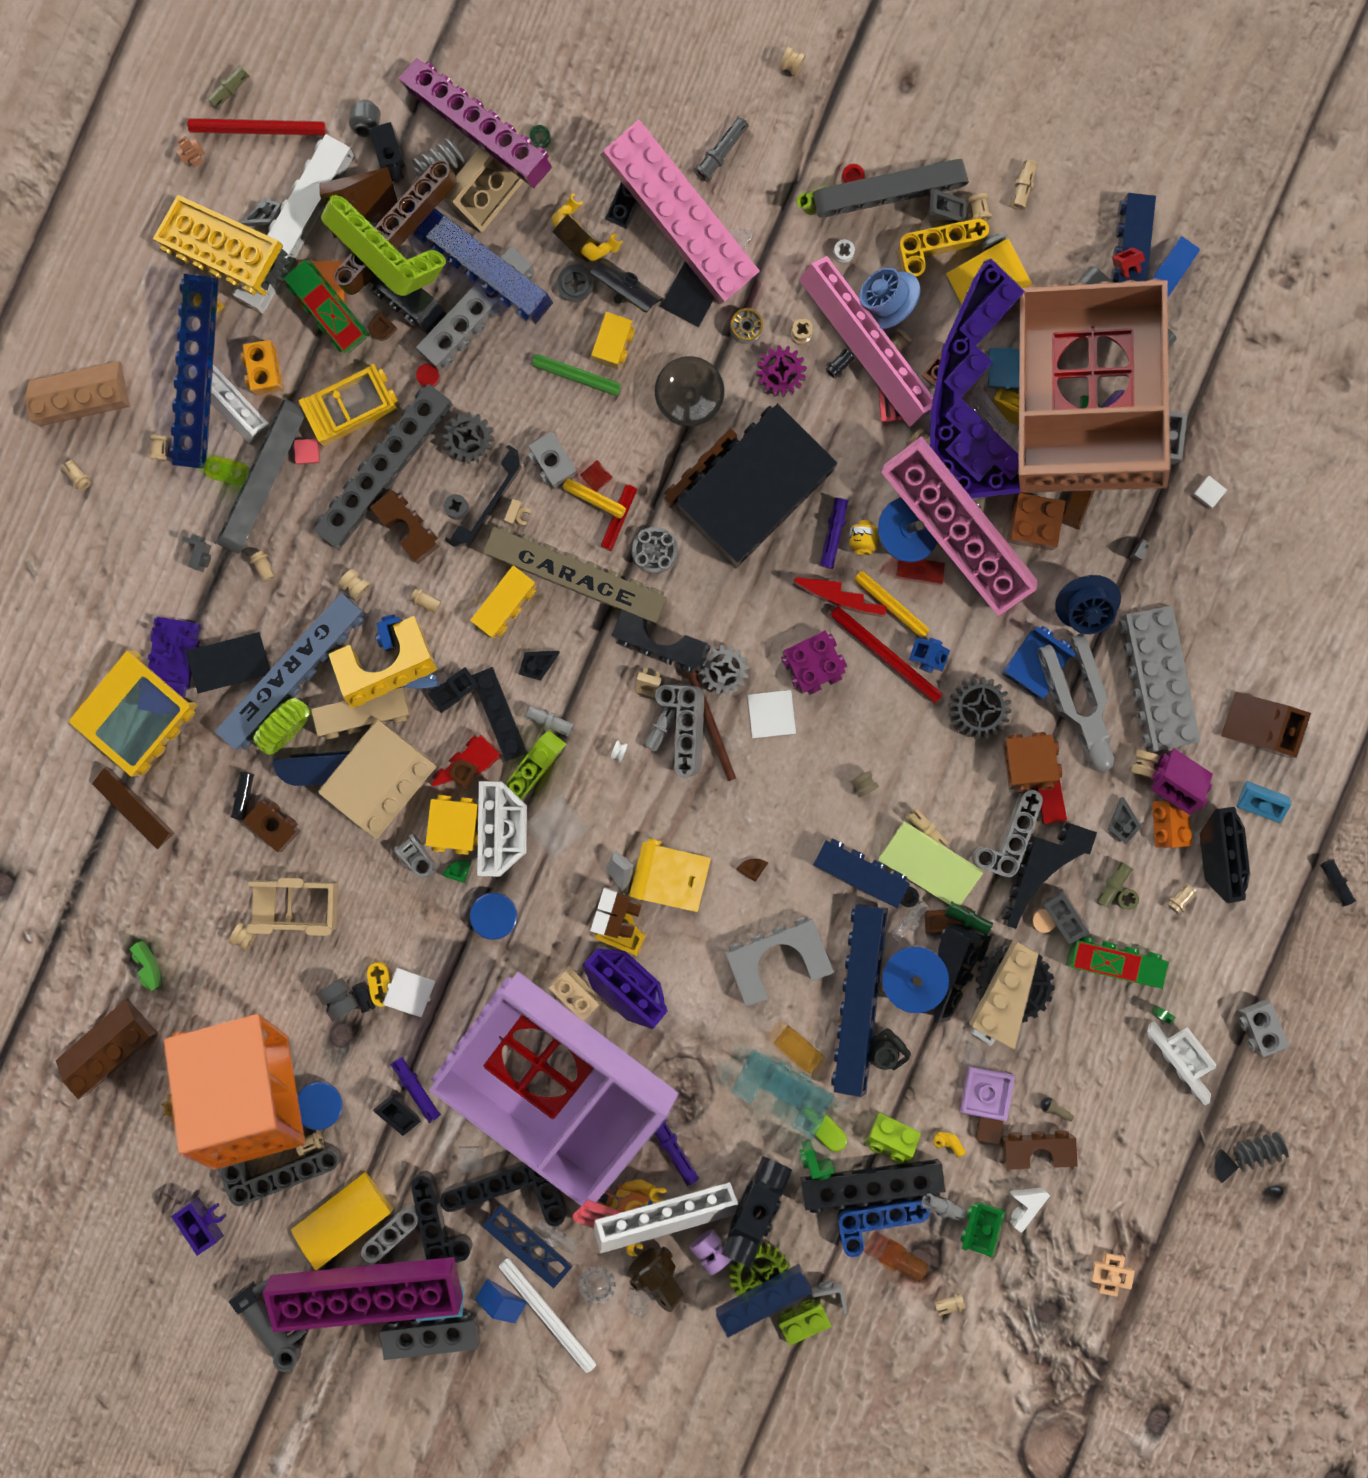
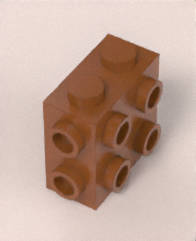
(1032, 761)

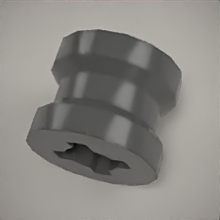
(458, 511)

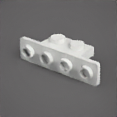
(1187, 1057)

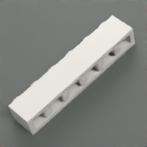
(665, 1217)

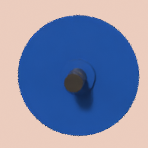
(904, 533)
(915, 979)

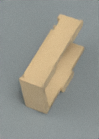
(265, 907)

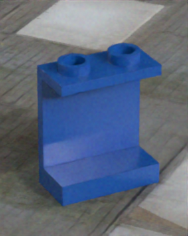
(1025, 665)

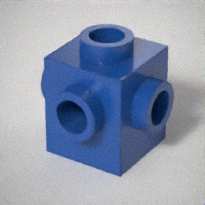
(929, 654)

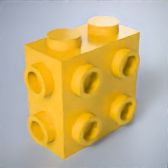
(452, 825)

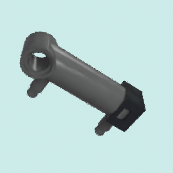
(255, 1312)

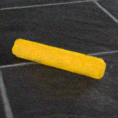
(594, 498)

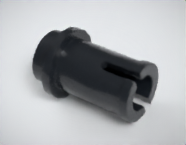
(839, 364)
(363, 997)

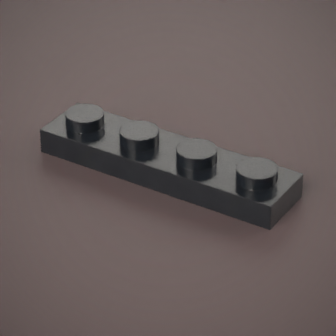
(499, 714)

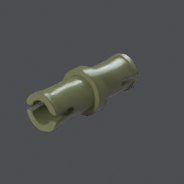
(228, 87)
(1114, 884)

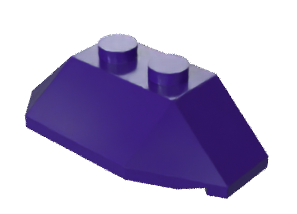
(626, 986)

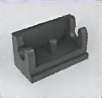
(1066, 917)

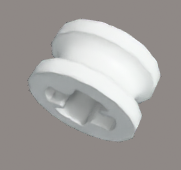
(845, 243)
(618, 751)

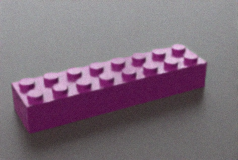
(363, 1294)

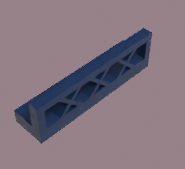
(523, 1249)

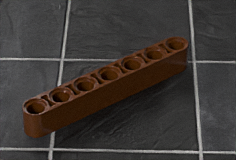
(399, 215)

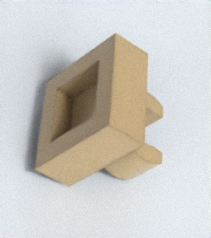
(514, 513)
(647, 684)

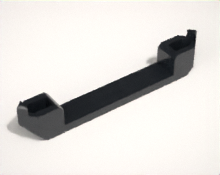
(463, 536)

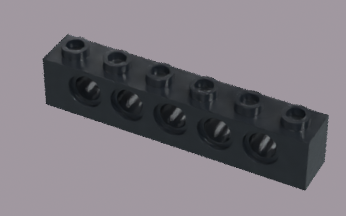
(883, 1175)

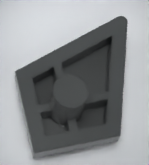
(263, 213)
(1124, 823)

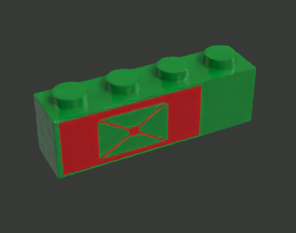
(326, 306)
(1118, 963)

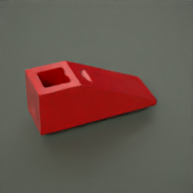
(479, 752)

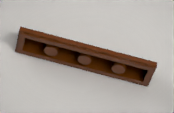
(132, 807)

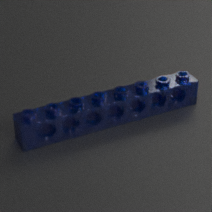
(203, 361)

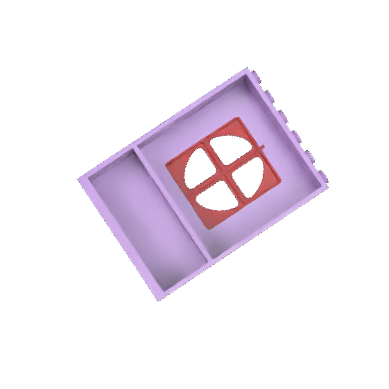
(568, 1139)

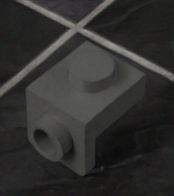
(200, 557)

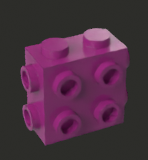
(814, 663)
(1182, 781)

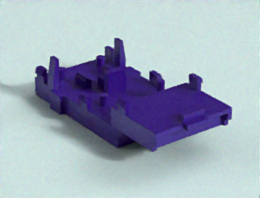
(168, 651)

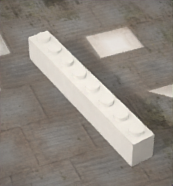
(302, 210)

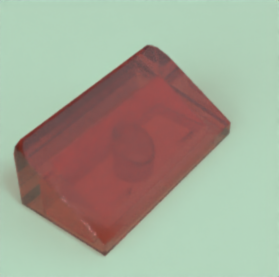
(921, 571)

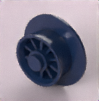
(1088, 604)

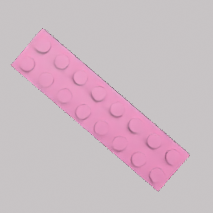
(679, 212)
(959, 526)

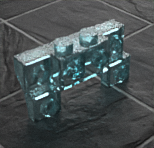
(786, 1085)

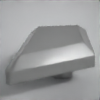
(621, 871)

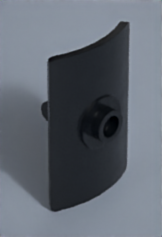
(625, 285)

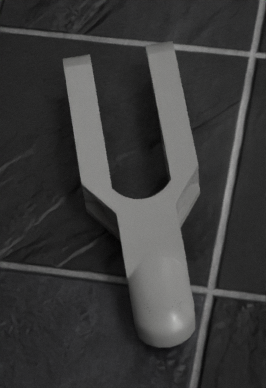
(1089, 729)

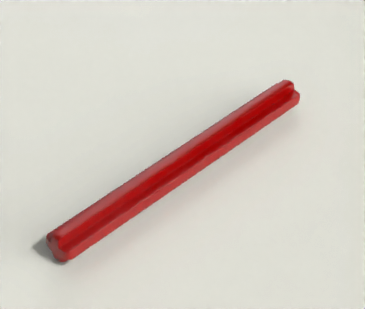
(265, 127)
(886, 654)

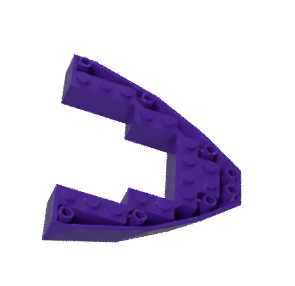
(958, 435)

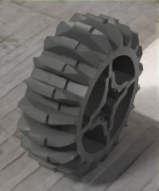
(979, 718)

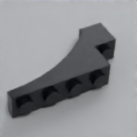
(1041, 862)

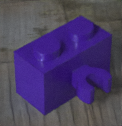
(199, 1225)

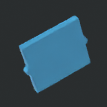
(1005, 368)

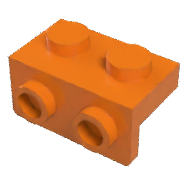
(1171, 826)

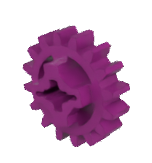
(771, 372)

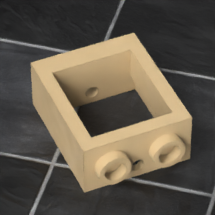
(573, 987)

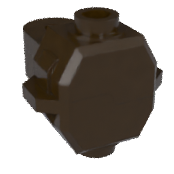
(654, 1274)

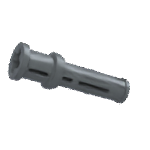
(715, 156)

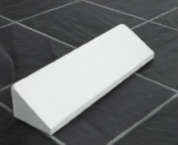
(234, 406)

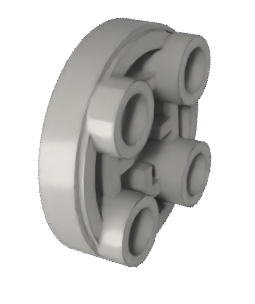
(654, 550)

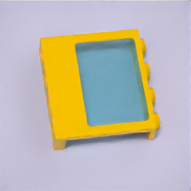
(132, 715)

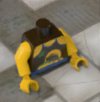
(578, 237)

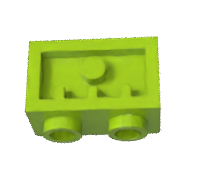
(803, 1321)

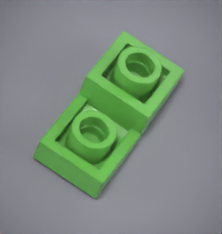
(150, 973)

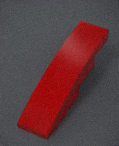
(831, 593)

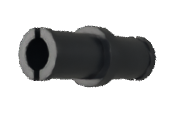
(242, 795)
(1337, 882)

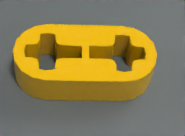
(374, 985)

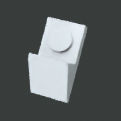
(1032, 1202)

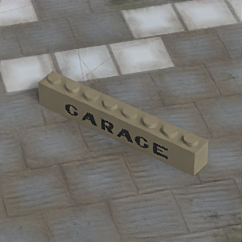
(575, 575)

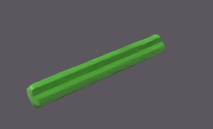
(576, 374)

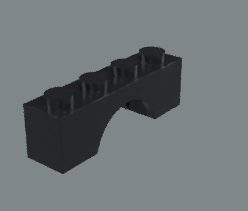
(634, 631)

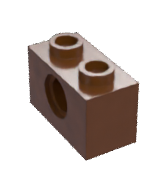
(259, 820)

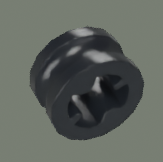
(915, 894)

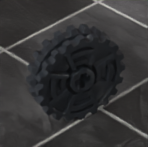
(1039, 988)

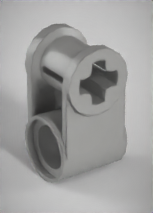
(415, 855)

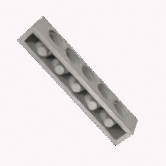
(461, 313)

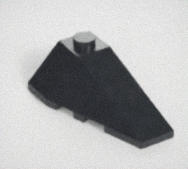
(959, 951)

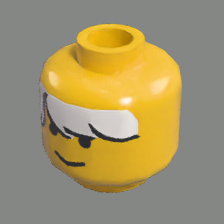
(864, 538)

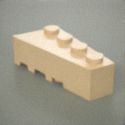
(1006, 996)

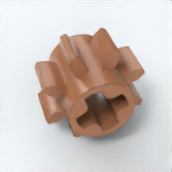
(190, 151)

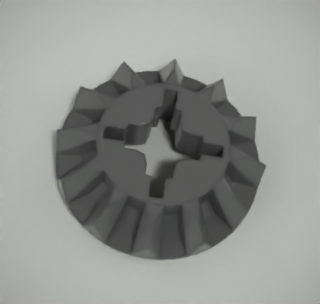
(567, 275)

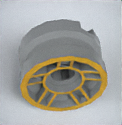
(755, 322)

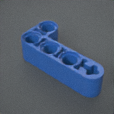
(883, 1220)

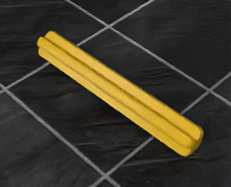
(891, 604)

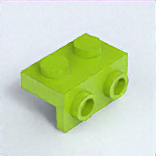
(892, 1139)

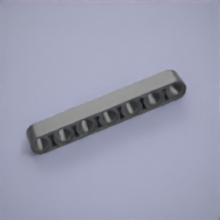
(889, 188)
(261, 476)

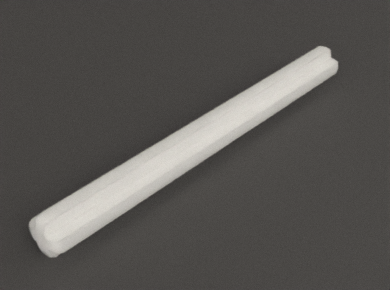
(547, 1315)

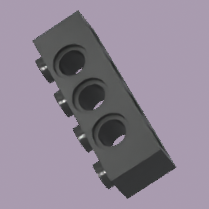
(396, 1347)

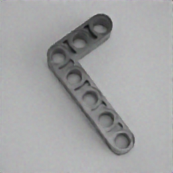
(273, 1176)

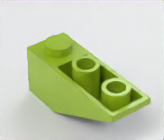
(535, 764)

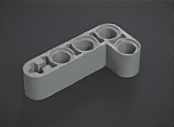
(683, 730)
(1012, 831)

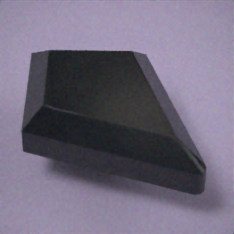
(537, 664)

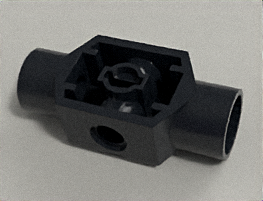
(762, 1191)

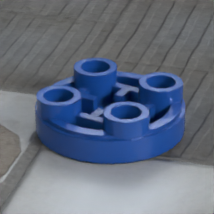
(493, 916)
(319, 1105)

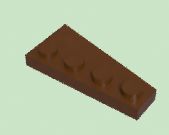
(702, 465)

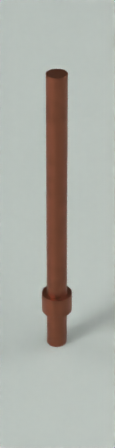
(713, 730)

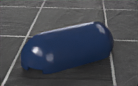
(308, 767)

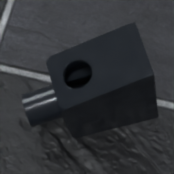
(386, 143)

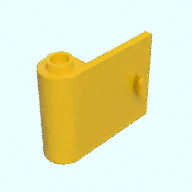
(1003, 255)
(667, 874)

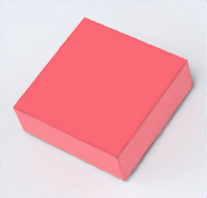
(307, 451)

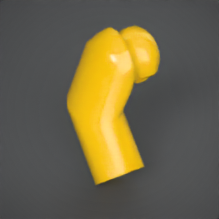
(946, 1139)

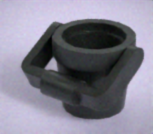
(886, 1051)

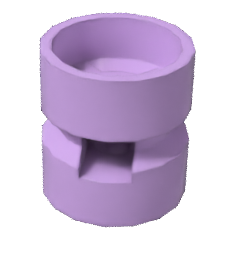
(704, 1247)

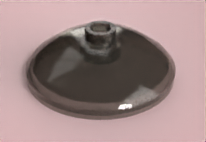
(685, 376)

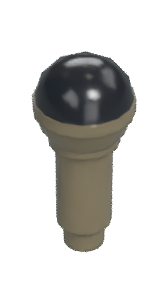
(1049, 1105)

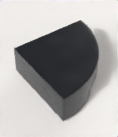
(1224, 1166)

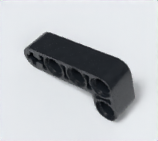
(435, 1218)

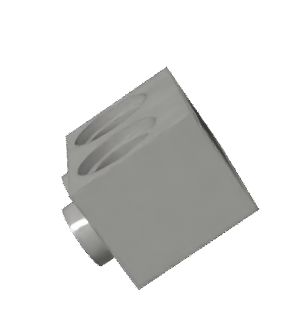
(1268, 1025)

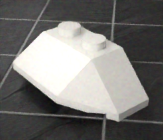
(500, 829)

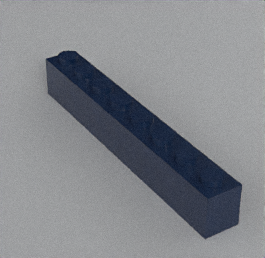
(860, 1000)

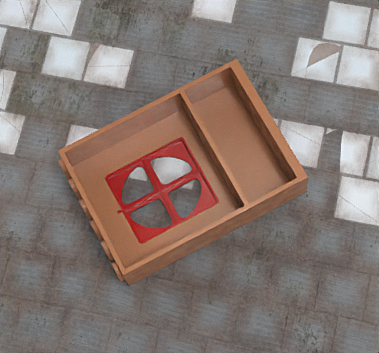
(1094, 445)

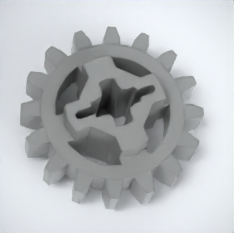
(739, 674)

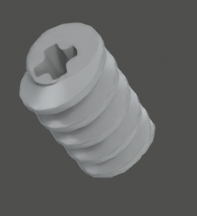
(448, 154)

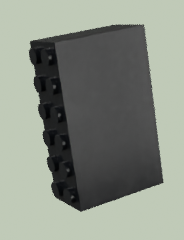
(756, 485)

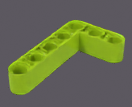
(377, 253)

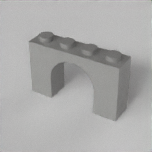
(746, 957)

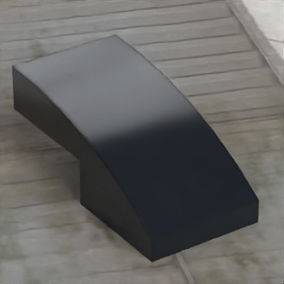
(453, 690)

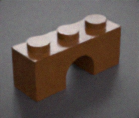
(393, 509)
(1019, 1149)

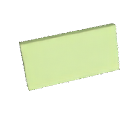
(930, 864)

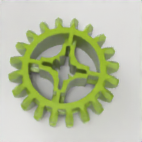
(281, 726)
(766, 1267)

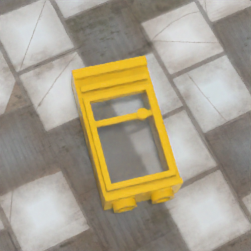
(349, 404)

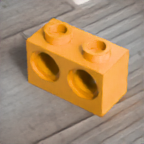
(266, 366)

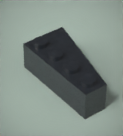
(417, 307)

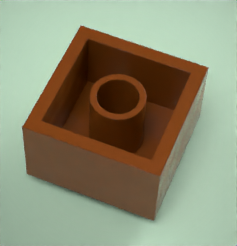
(1035, 521)

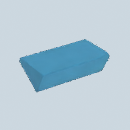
(1263, 802)

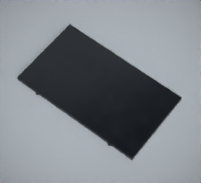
(688, 297)
(228, 662)

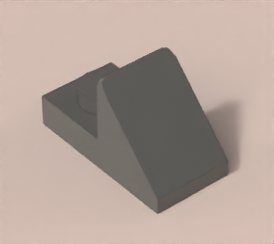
(947, 207)

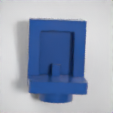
(385, 637)

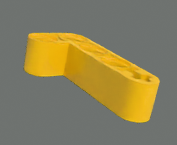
(944, 243)

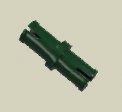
(969, 918)

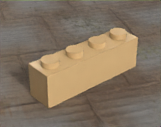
(339, 717)

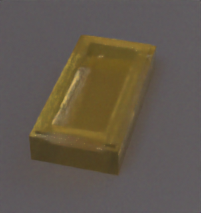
(798, 1049)

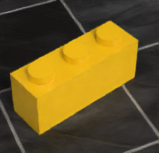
(504, 603)

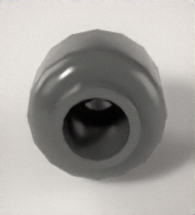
(362, 116)

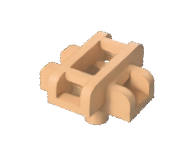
(1114, 1274)

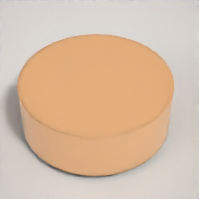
(1042, 921)

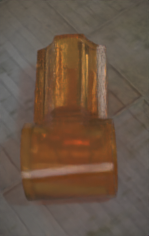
(897, 1258)

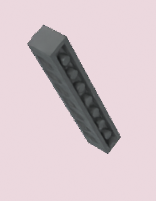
(396, 462)

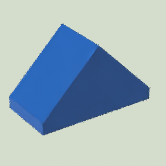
(500, 1302)

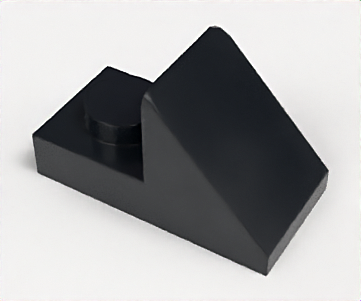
(397, 1114)

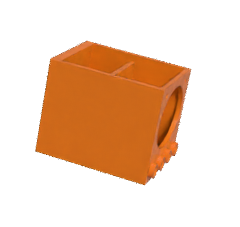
(233, 1092)

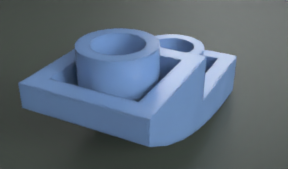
(426, 682)

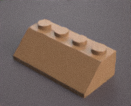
(76, 394)

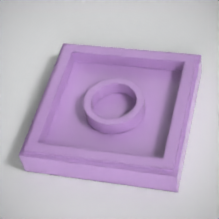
(987, 1093)

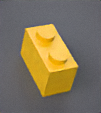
(612, 340)

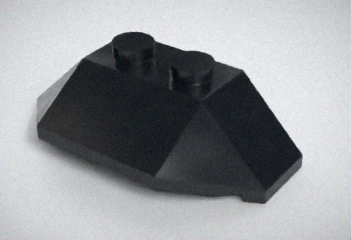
(1225, 854)

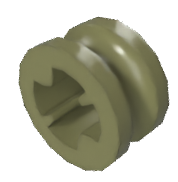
(1128, 906)

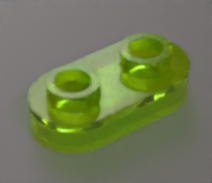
(226, 470)

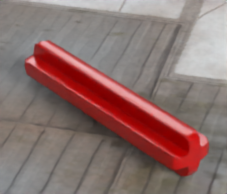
(616, 523)

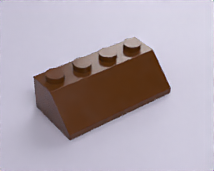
(104, 1049)

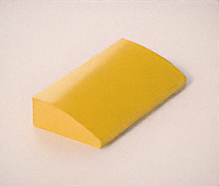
(341, 1220)

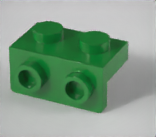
(818, 1169)
(983, 1228)

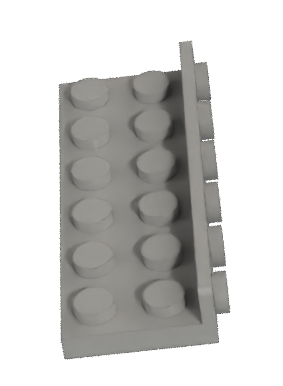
(1159, 679)

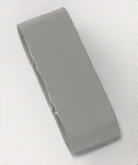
(383, 1241)

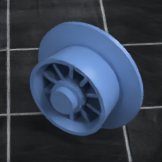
(890, 296)

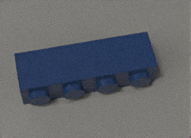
(1135, 231)
(861, 873)
(763, 1300)

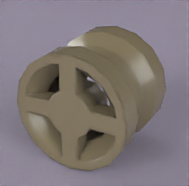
(864, 784)

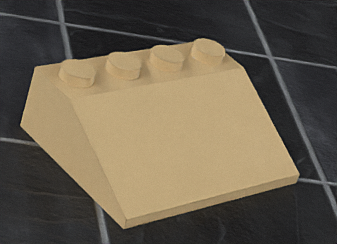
(377, 778)

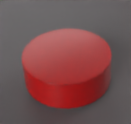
(852, 173)
(427, 374)

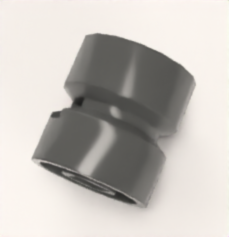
(337, 999)

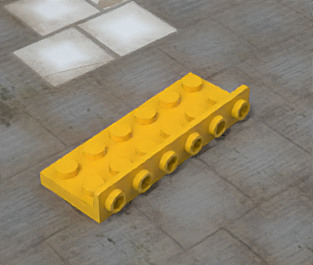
(217, 245)

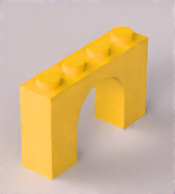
(412, 663)

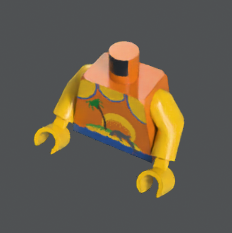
(632, 1196)

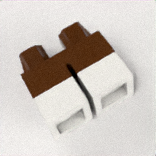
(610, 924)

